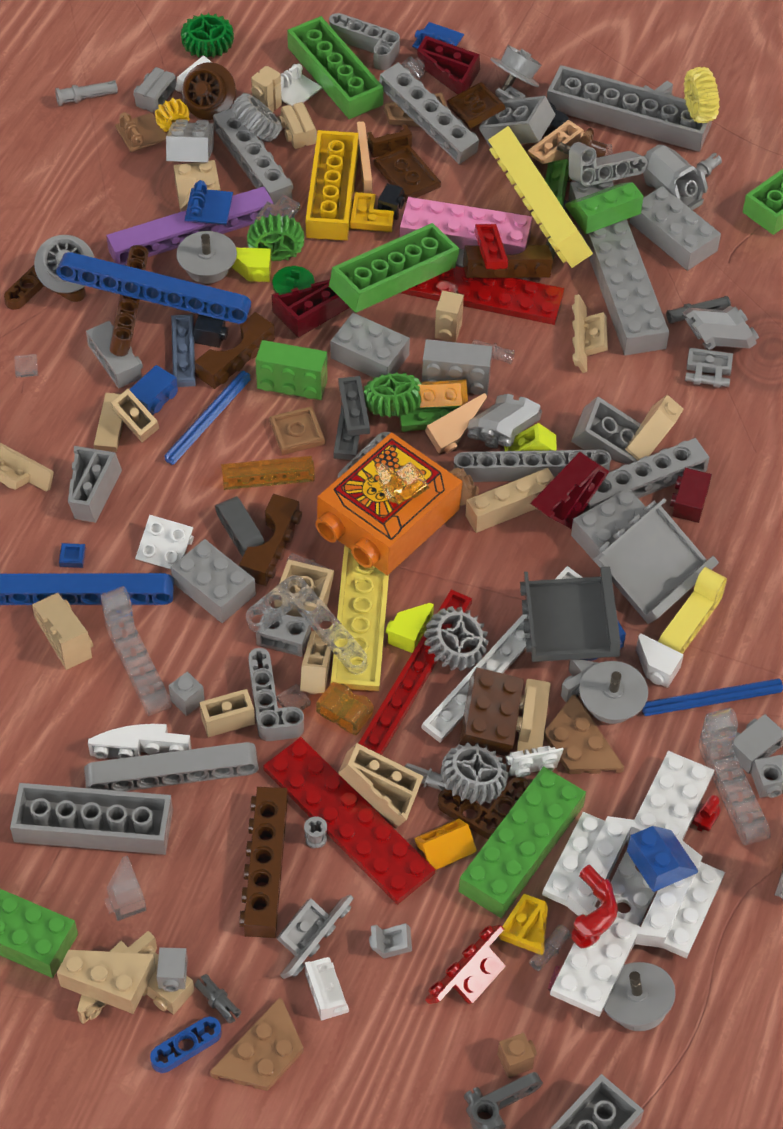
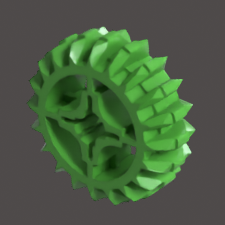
(277, 233)
(392, 394)

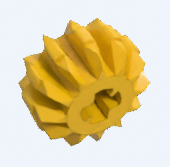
(170, 112)

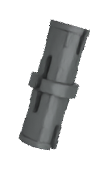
(217, 998)

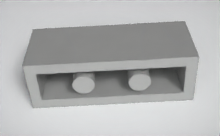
(121, 369)

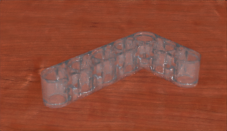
(313, 618)
(132, 652)
(736, 793)

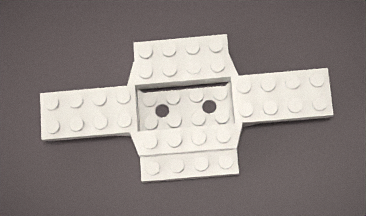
(676, 909)

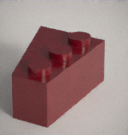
(449, 63)
(307, 307)
(571, 490)

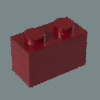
(691, 494)

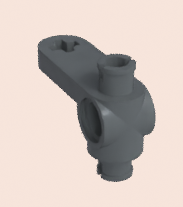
(499, 1099)

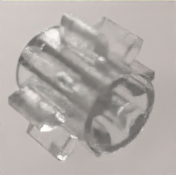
(415, 67)

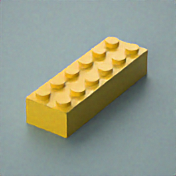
(332, 185)

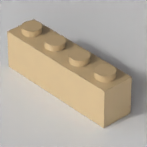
(506, 501)

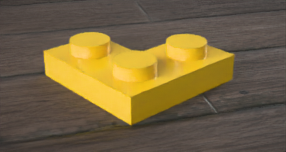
(368, 218)

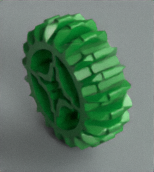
(207, 35)

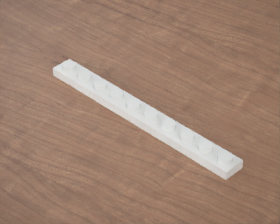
(498, 659)

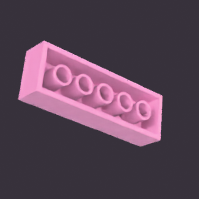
(459, 223)

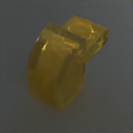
(403, 484)

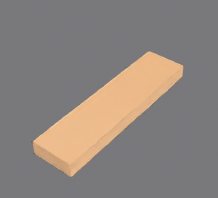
(364, 158)

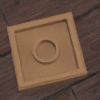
(297, 430)

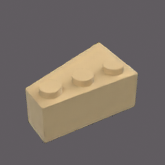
(381, 782)
(108, 976)

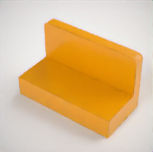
(447, 843)

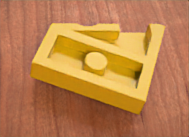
(527, 924)

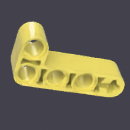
(695, 611)

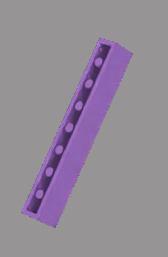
(170, 231)

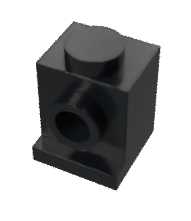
(392, 199)

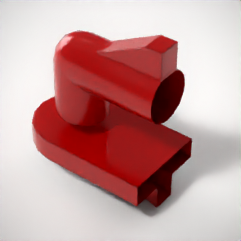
(708, 814)

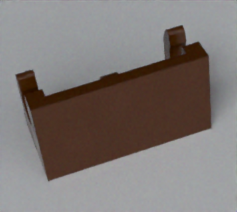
(389, 142)

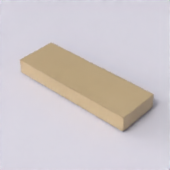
(109, 426)

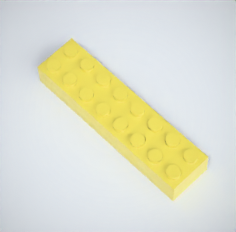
(539, 198)

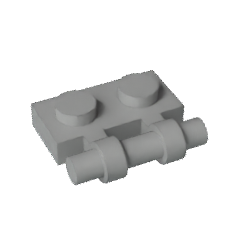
(709, 362)

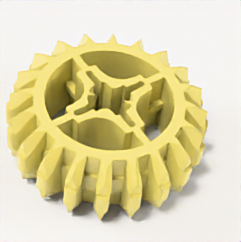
(701, 95)

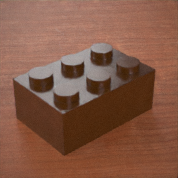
(491, 711)

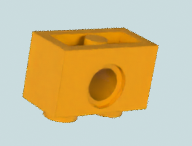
(443, 393)

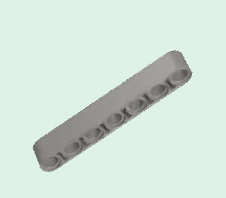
(513, 465)
(172, 768)

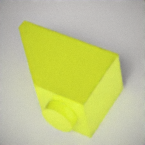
(253, 264)
(534, 439)
(409, 627)

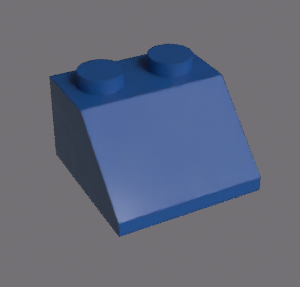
(660, 857)

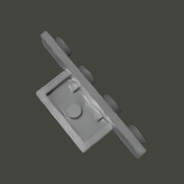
(306, 931)

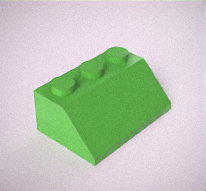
(606, 207)

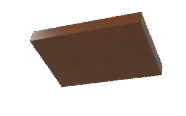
(476, 105)
(407, 170)

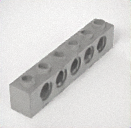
(429, 113)
(252, 156)
(652, 472)

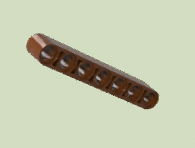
(127, 307)

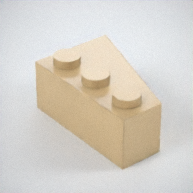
(63, 630)

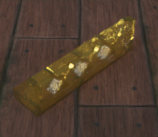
(268, 472)

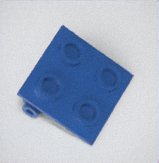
(438, 32)
(208, 205)

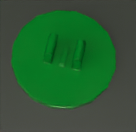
(290, 278)

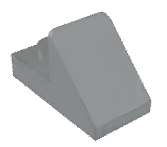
(571, 684)

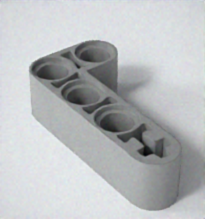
(369, 37)
(590, 170)
(266, 694)

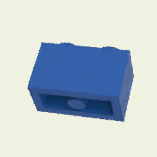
(155, 389)

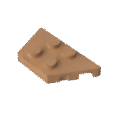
(581, 741)
(263, 1051)

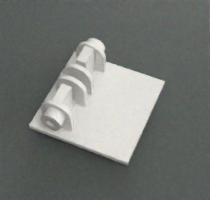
(297, 87)
(164, 542)
(526, 763)

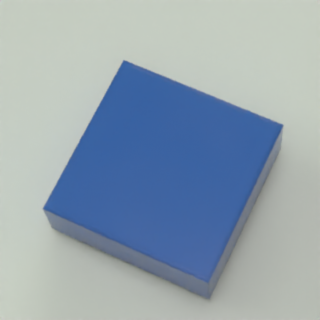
(72, 555)

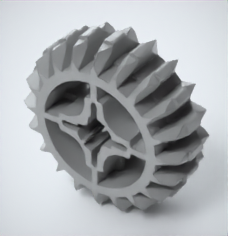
(256, 117)
(449, 642)
(474, 773)

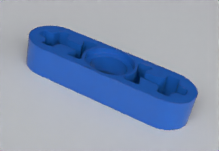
(188, 1033)

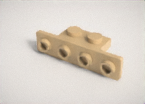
(589, 333)
(19, 470)
(533, 718)

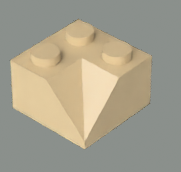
(188, 174)
(316, 577)

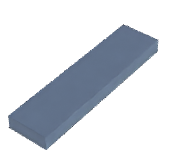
(183, 350)

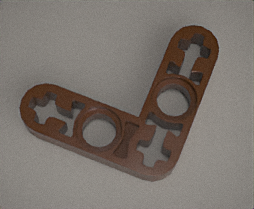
(25, 294)
(490, 815)

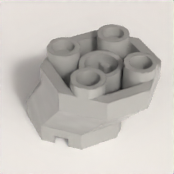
(676, 175)
(721, 327)
(504, 420)

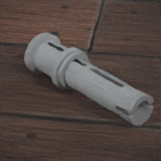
(77, 93)

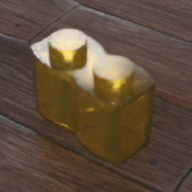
(344, 708)

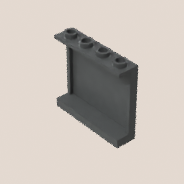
(570, 618)

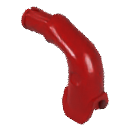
(590, 927)

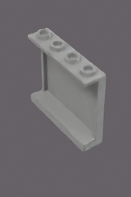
(653, 562)

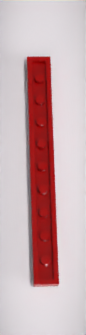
(407, 686)

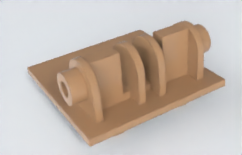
(139, 131)

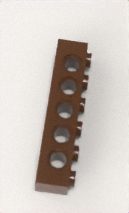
(264, 922)

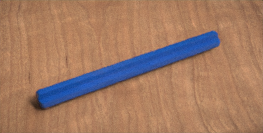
(207, 417)
(712, 697)

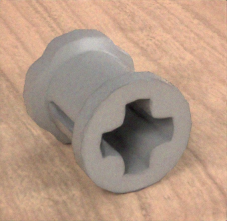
(315, 832)

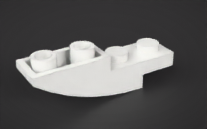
(134, 739)

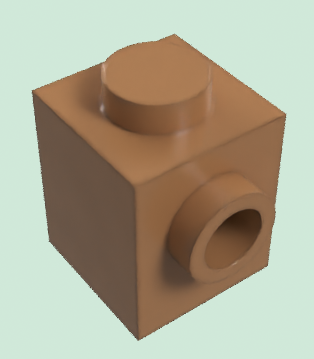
(516, 1054)

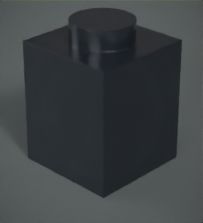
(210, 331)

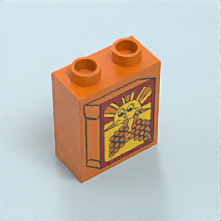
(370, 525)

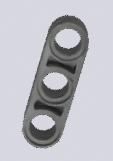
(239, 524)

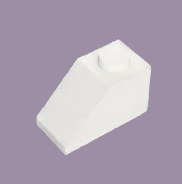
(658, 660)

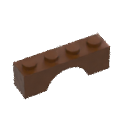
(531, 263)
(217, 366)
(281, 518)

